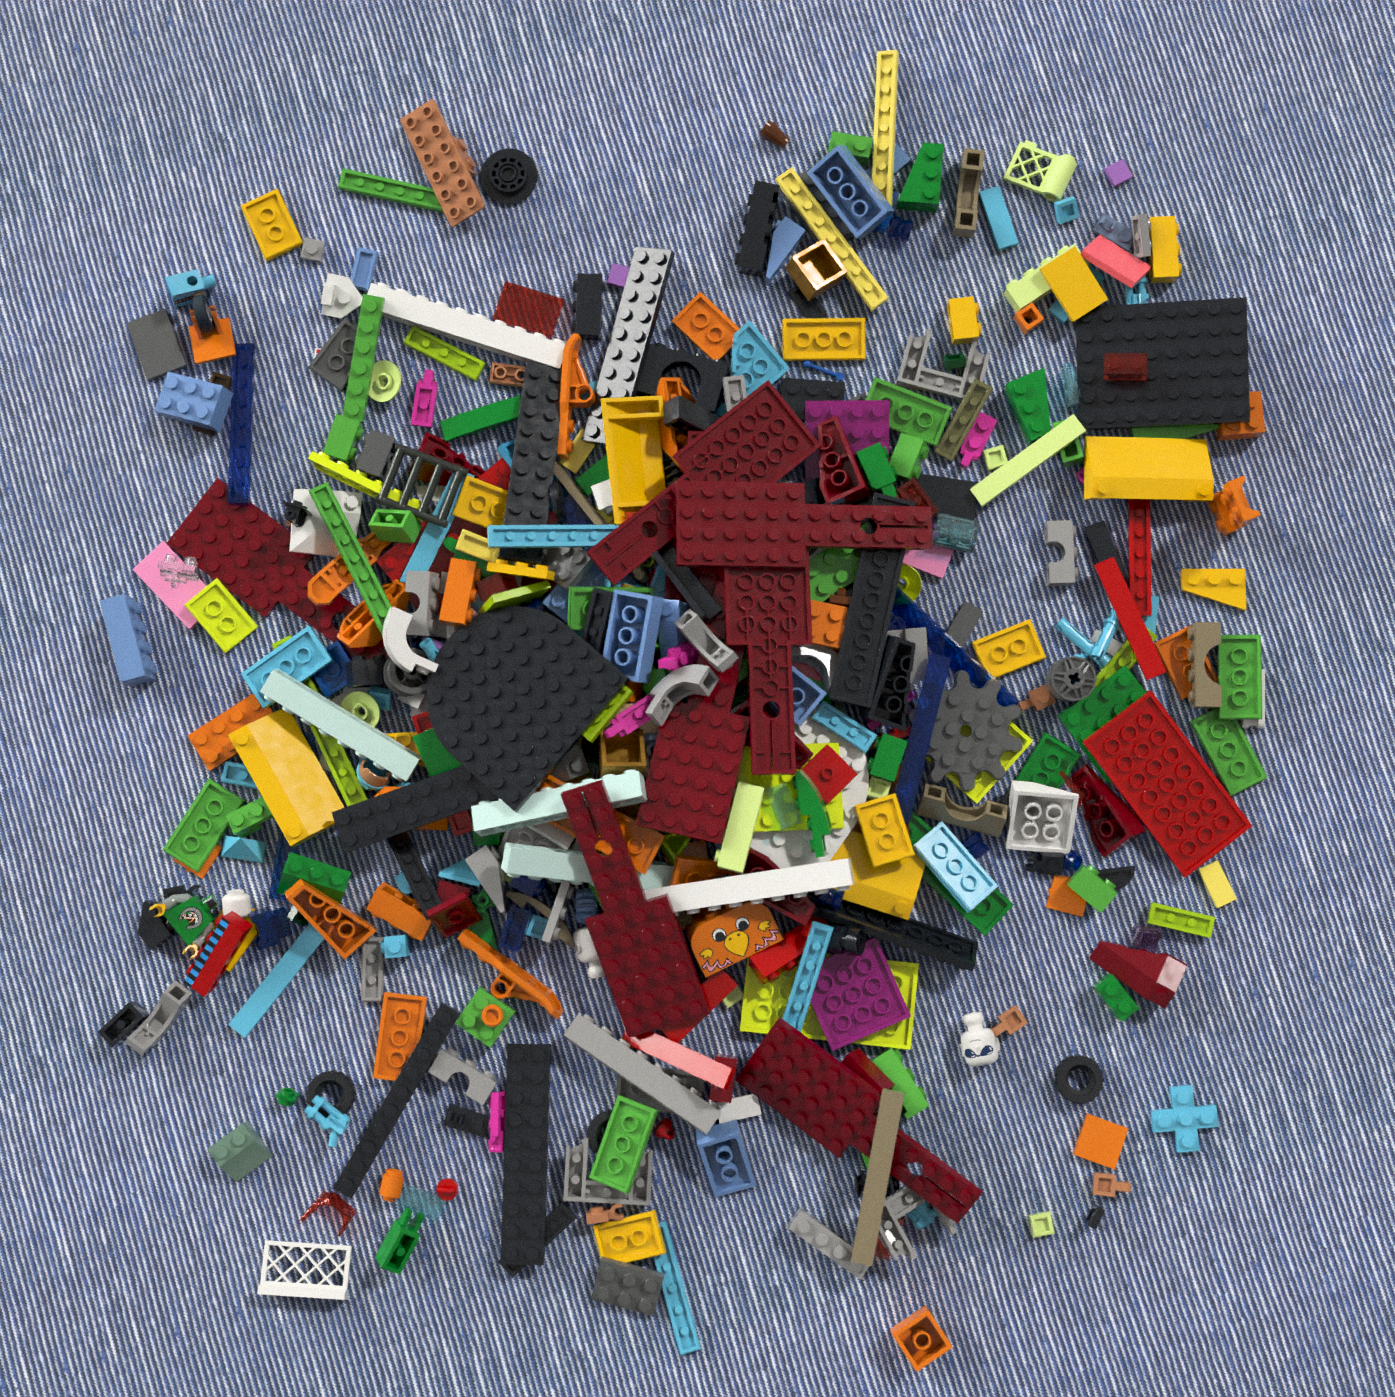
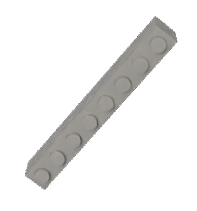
(642, 1074)

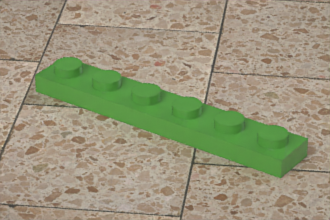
(363, 357)

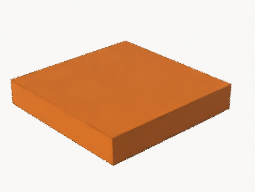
(1100, 1141)

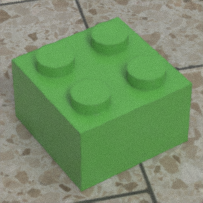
(471, 1019)

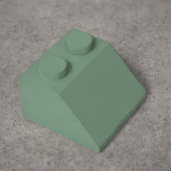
(240, 1151)

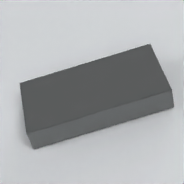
(964, 623)

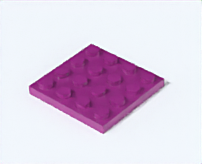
(862, 420)
(857, 996)

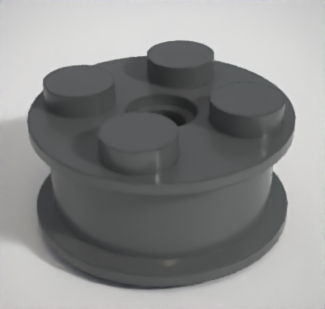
(401, 681)

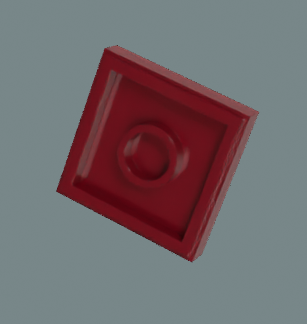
(454, 915)

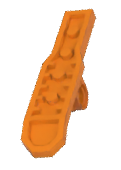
(573, 386)
(335, 575)
(517, 980)

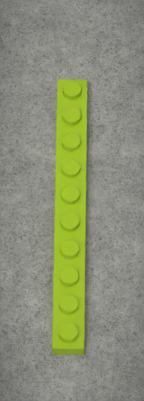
(335, 757)

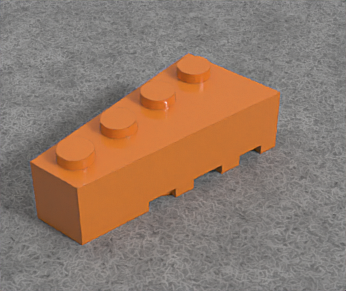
(335, 922)

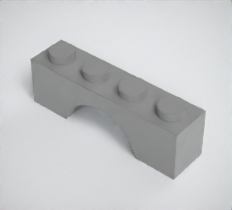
(825, 1241)

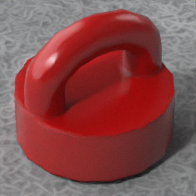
(662, 1128)
(447, 1189)

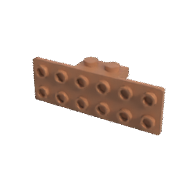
(444, 162)

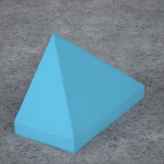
(243, 849)
(460, 872)

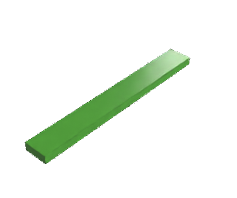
(351, 553)

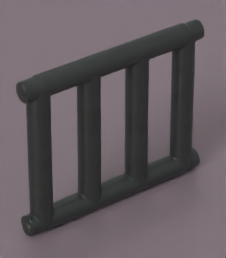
(439, 464)

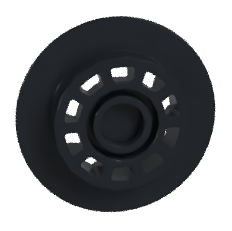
(508, 175)

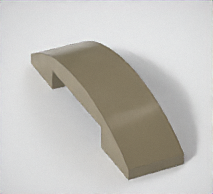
(522, 900)

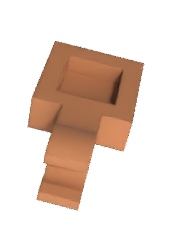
(1038, 698)
(1010, 1020)
(1106, 1184)
(599, 1214)

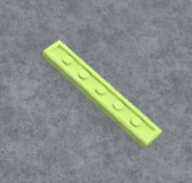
(1028, 460)

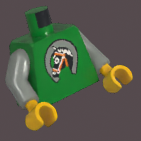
(189, 918)

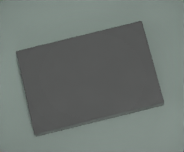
(156, 344)
(336, 356)

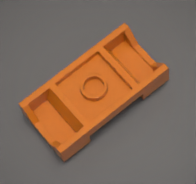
(1232, 508)

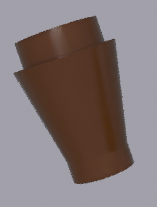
(773, 134)

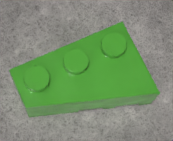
(890, 1064)

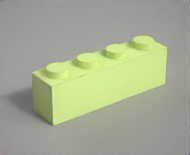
(1032, 286)
(740, 827)

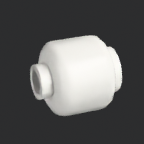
(237, 902)

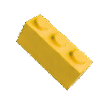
(1164, 250)

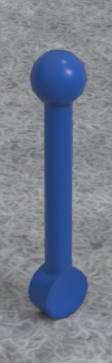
(839, 376)

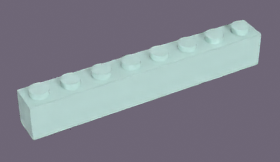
(341, 724)
(548, 805)
(568, 865)

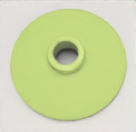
(382, 372)
(358, 699)

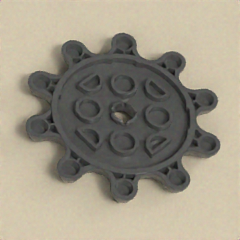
(988, 734)

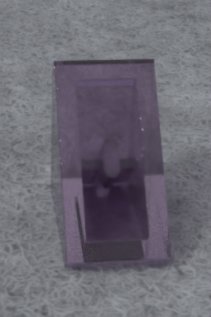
(1145, 938)

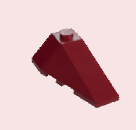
(441, 449)
(840, 472)
(1109, 817)
(795, 908)
(1145, 972)

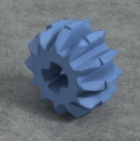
(585, 904)

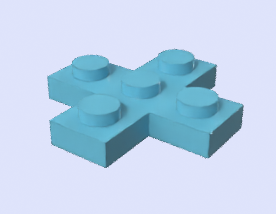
(1184, 1118)

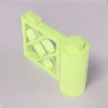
(1057, 173)

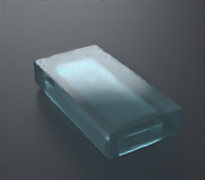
(783, 806)

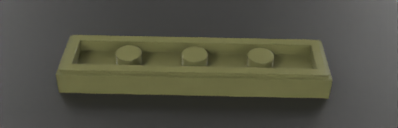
(963, 419)

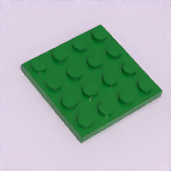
(1099, 707)

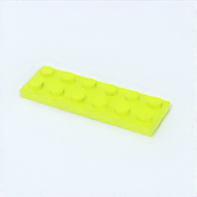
(356, 480)

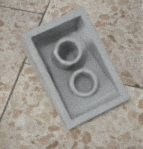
(487, 868)

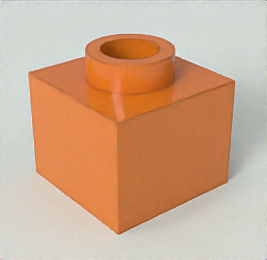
(1031, 313)

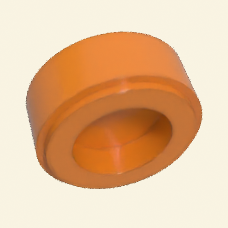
(492, 1015)

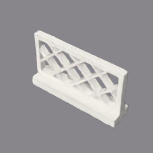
(302, 1289)

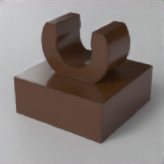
(841, 598)

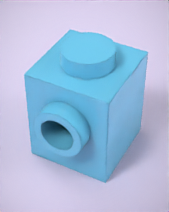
(395, 946)

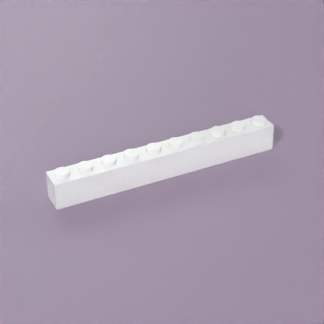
(468, 328)
(758, 885)

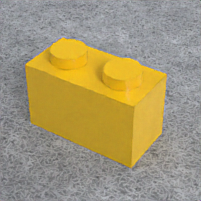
(963, 320)

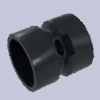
(850, 940)

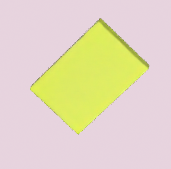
(221, 615)

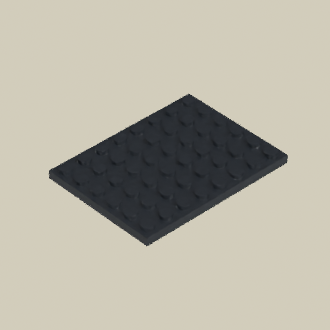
(1192, 364)

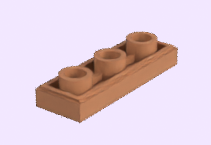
(506, 375)

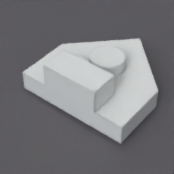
(339, 296)

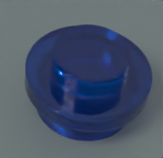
(1072, 861)

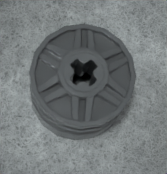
(1059, 683)

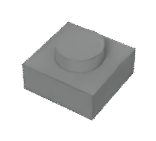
(313, 250)

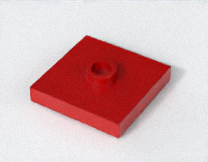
(829, 773)

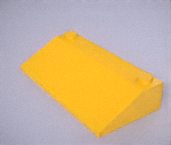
(633, 451)
(1147, 469)
(287, 775)
(883, 888)

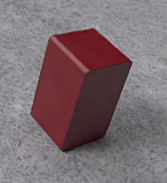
(449, 890)

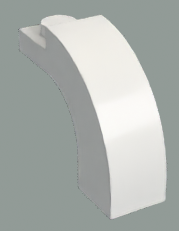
(396, 645)

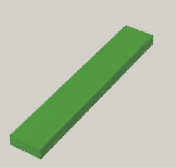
(389, 190)

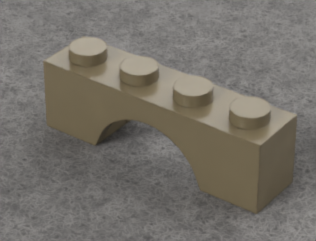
(967, 193)
(1204, 692)
(985, 818)

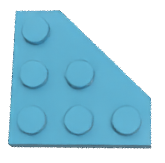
(755, 358)

